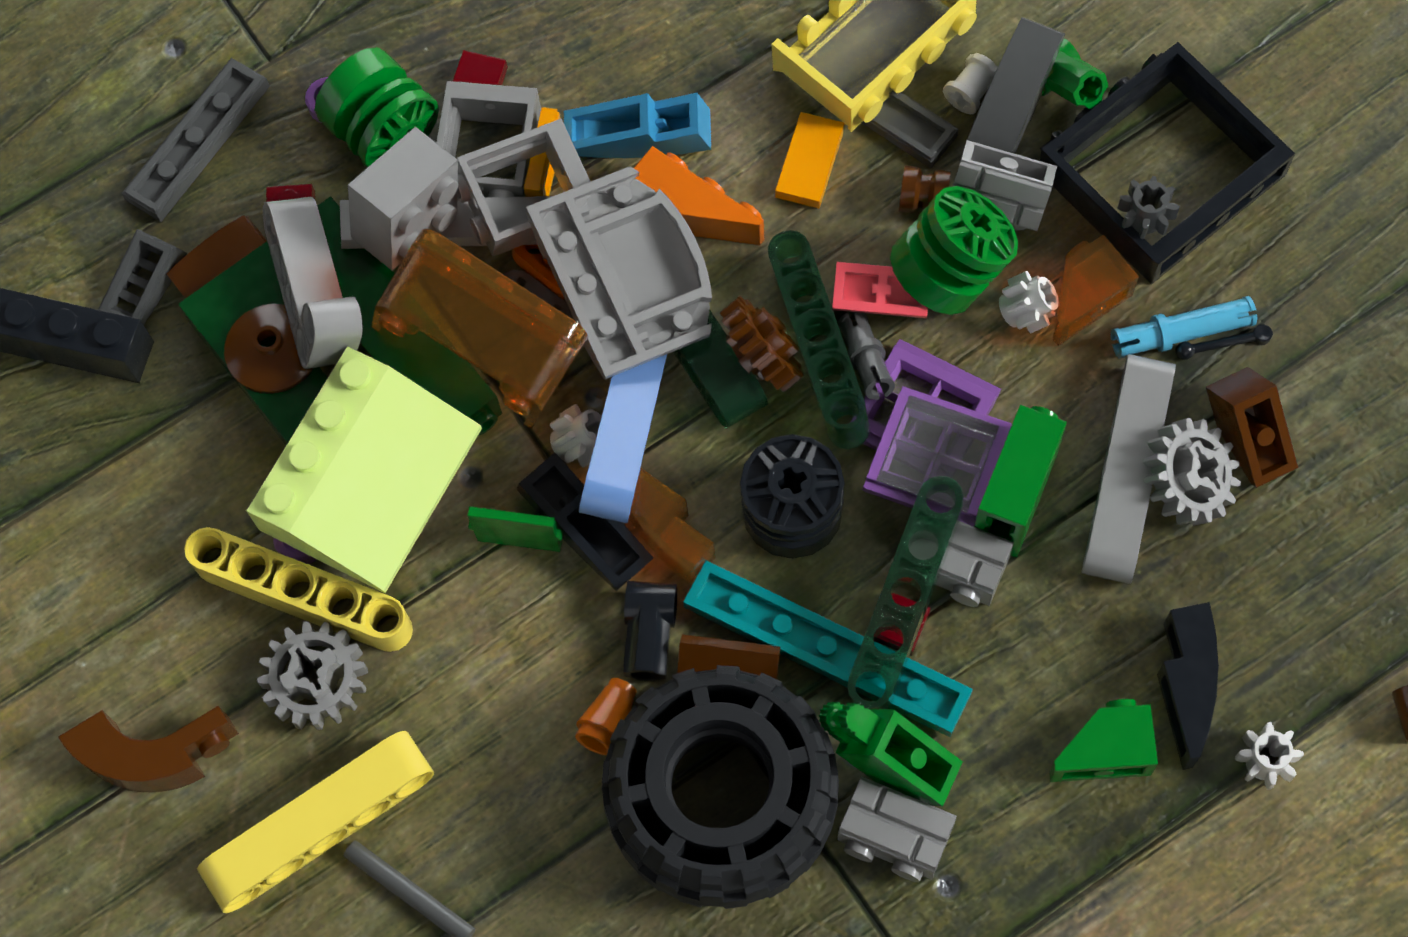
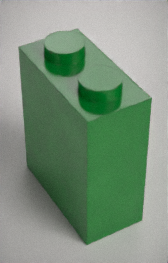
(1021, 474)

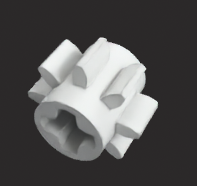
(1028, 302)
(575, 434)
(1259, 765)

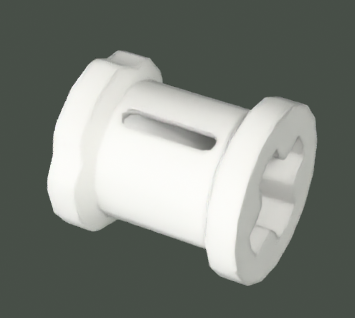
(971, 83)

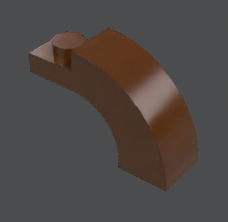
(148, 764)

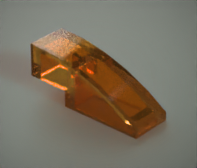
(659, 520)

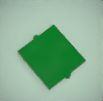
(515, 529)

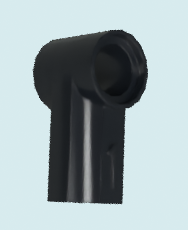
(650, 615)

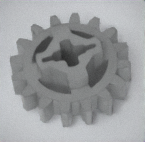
(1191, 472)
(295, 682)

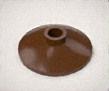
(259, 367)

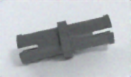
(866, 355)

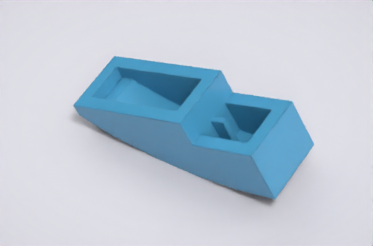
(637, 123)

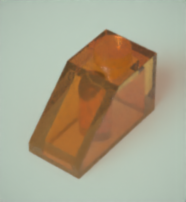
(1091, 286)

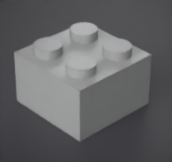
(402, 194)

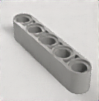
(1122, 493)

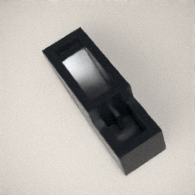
(599, 541)
(1190, 678)

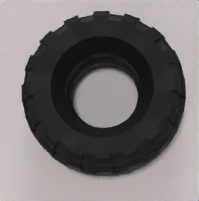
(734, 862)

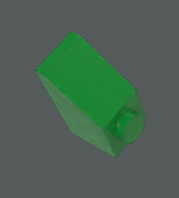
(1110, 745)

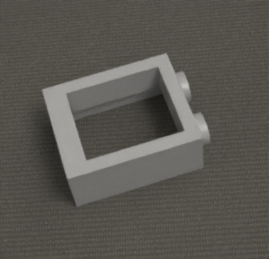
(491, 105)
(548, 138)

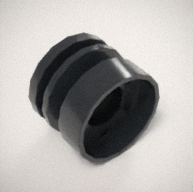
(785, 521)

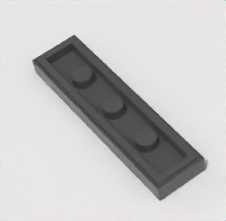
(195, 139)

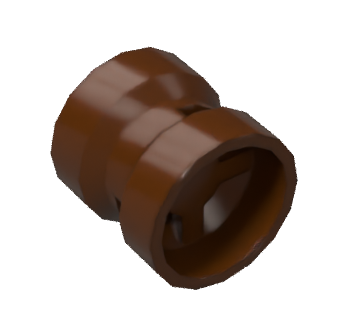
(920, 189)

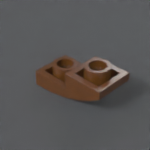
(216, 255)

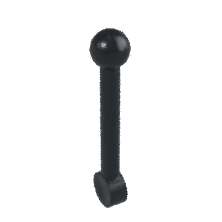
(1261, 335)

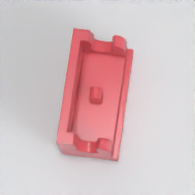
(873, 291)

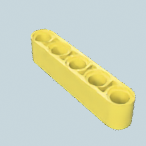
(282, 573)
(315, 821)

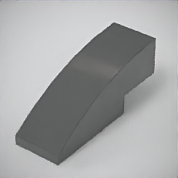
(1016, 86)

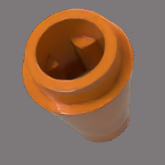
(604, 714)

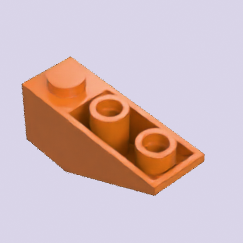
(700, 200)

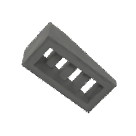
(135, 258)

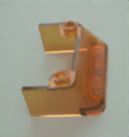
(482, 321)

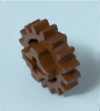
(762, 344)

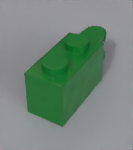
(891, 751)

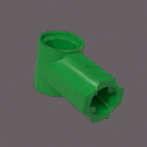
(1075, 78)

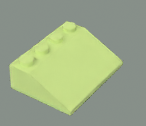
(363, 470)

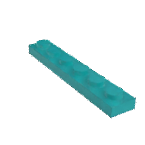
(821, 645)

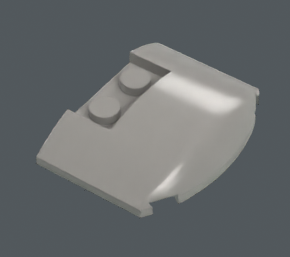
(625, 269)

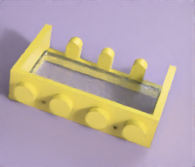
(868, 50)

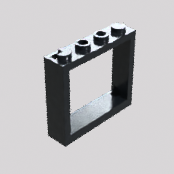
(1224, 109)

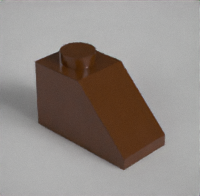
(1255, 424)

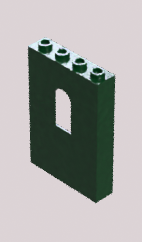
(360, 275)

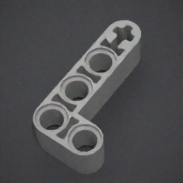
(317, 312)

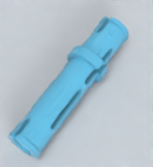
(1165, 331)

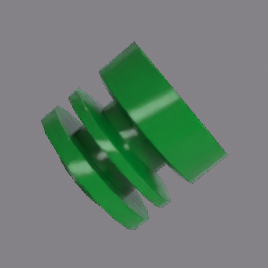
(373, 104)
(953, 250)

